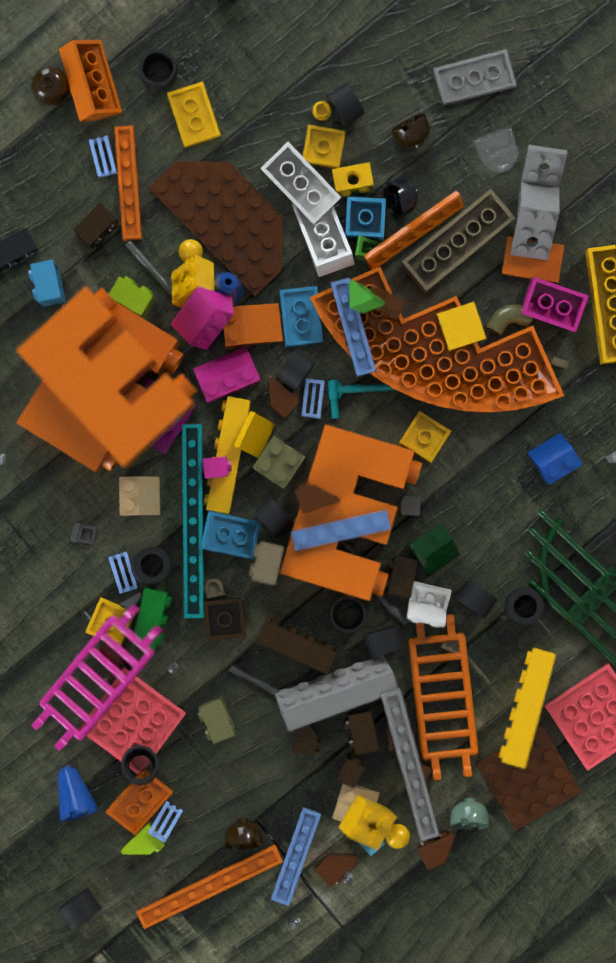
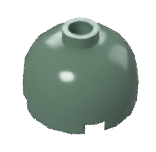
(469, 815)

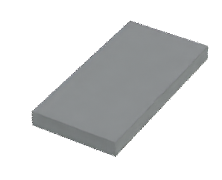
(474, 77)

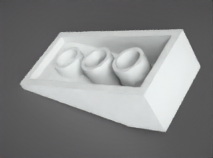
(300, 182)
(325, 242)

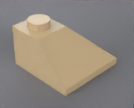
(347, 797)

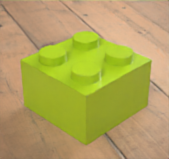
(132, 297)

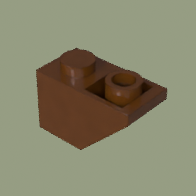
(281, 399)
(435, 851)
(335, 865)

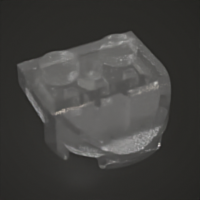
(497, 150)

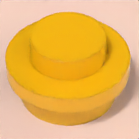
(322, 110)

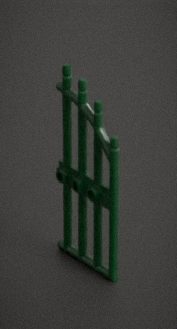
(590, 600)

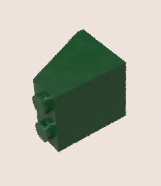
(434, 549)

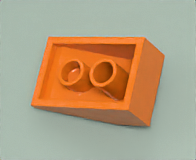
(253, 326)

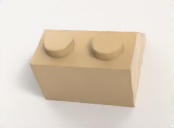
(139, 495)

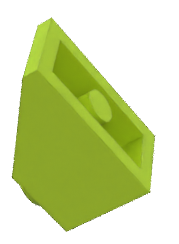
(143, 843)

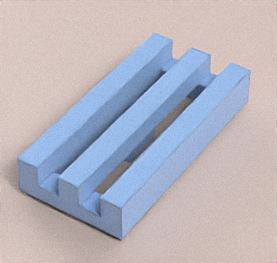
(99, 141)
(310, 414)
(115, 572)
(172, 810)

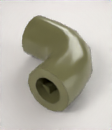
(506, 315)

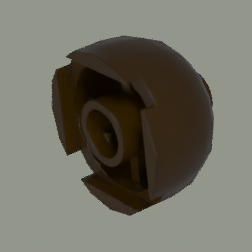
(50, 86)
(412, 131)
(243, 835)

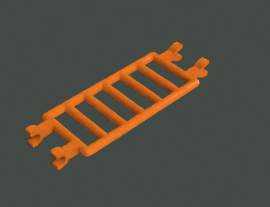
(420, 699)

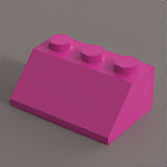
(554, 304)
(203, 317)
(227, 375)

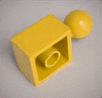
(192, 273)
(372, 823)

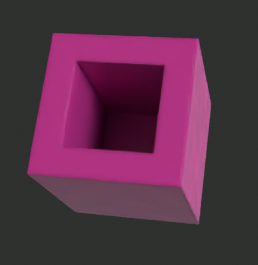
(217, 467)

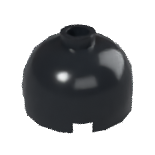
(400, 196)

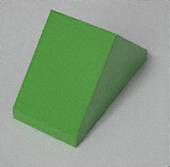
(364, 245)
(362, 298)

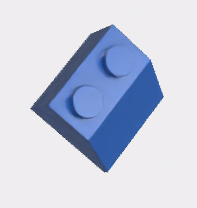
(554, 458)

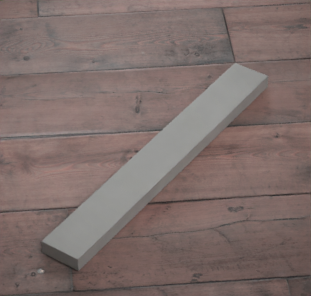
(410, 764)

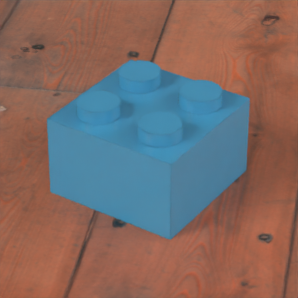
(365, 218)
(47, 283)

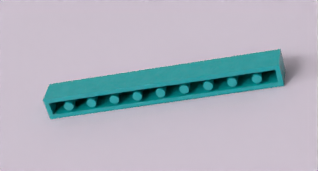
(193, 520)

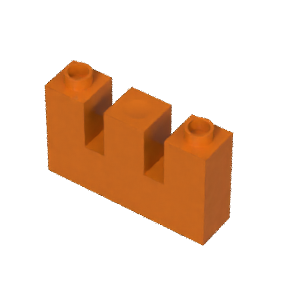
(96, 386)
(58, 425)
(336, 468)

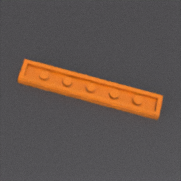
(128, 183)
(414, 231)

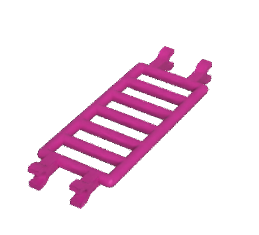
(79, 662)

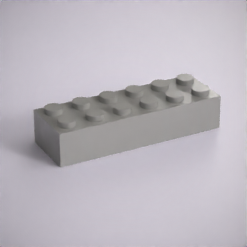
(335, 692)

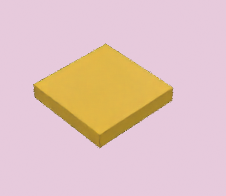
(323, 146)
(461, 326)
(254, 434)
(425, 437)
(101, 614)

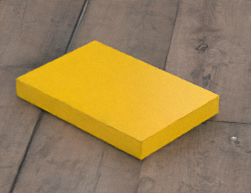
(193, 114)

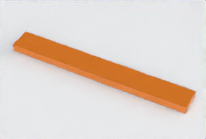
(209, 886)

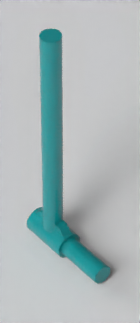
(336, 389)

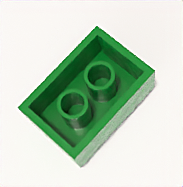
(152, 614)

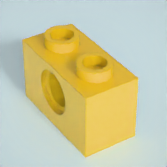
(360, 171)

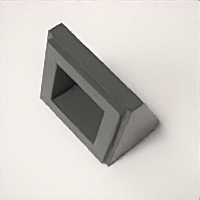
(410, 506)
(83, 533)
(135, 600)

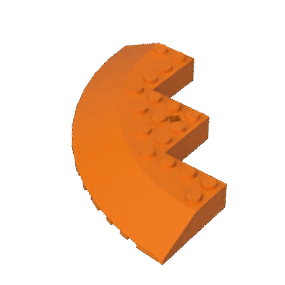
(417, 362)

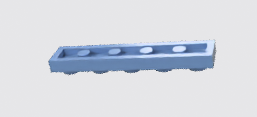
(353, 329)
(340, 530)
(295, 856)

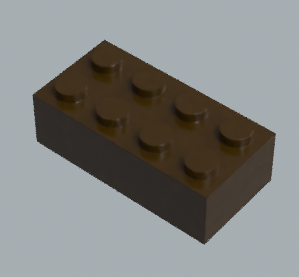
(297, 646)

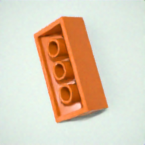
(90, 80)

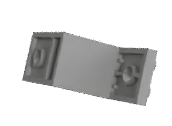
(538, 202)

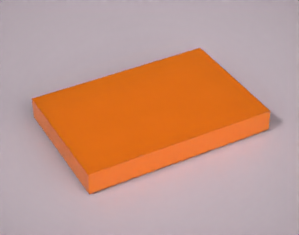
(526, 267)
(139, 803)

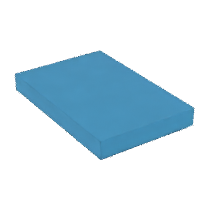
(300, 317)
(230, 535)

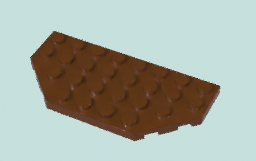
(226, 218)

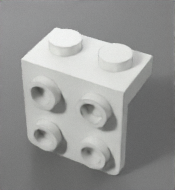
(428, 604)

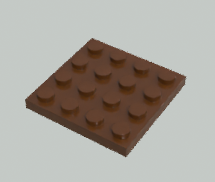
(532, 790)

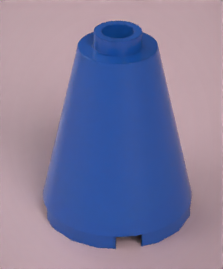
(229, 285)
(73, 795)

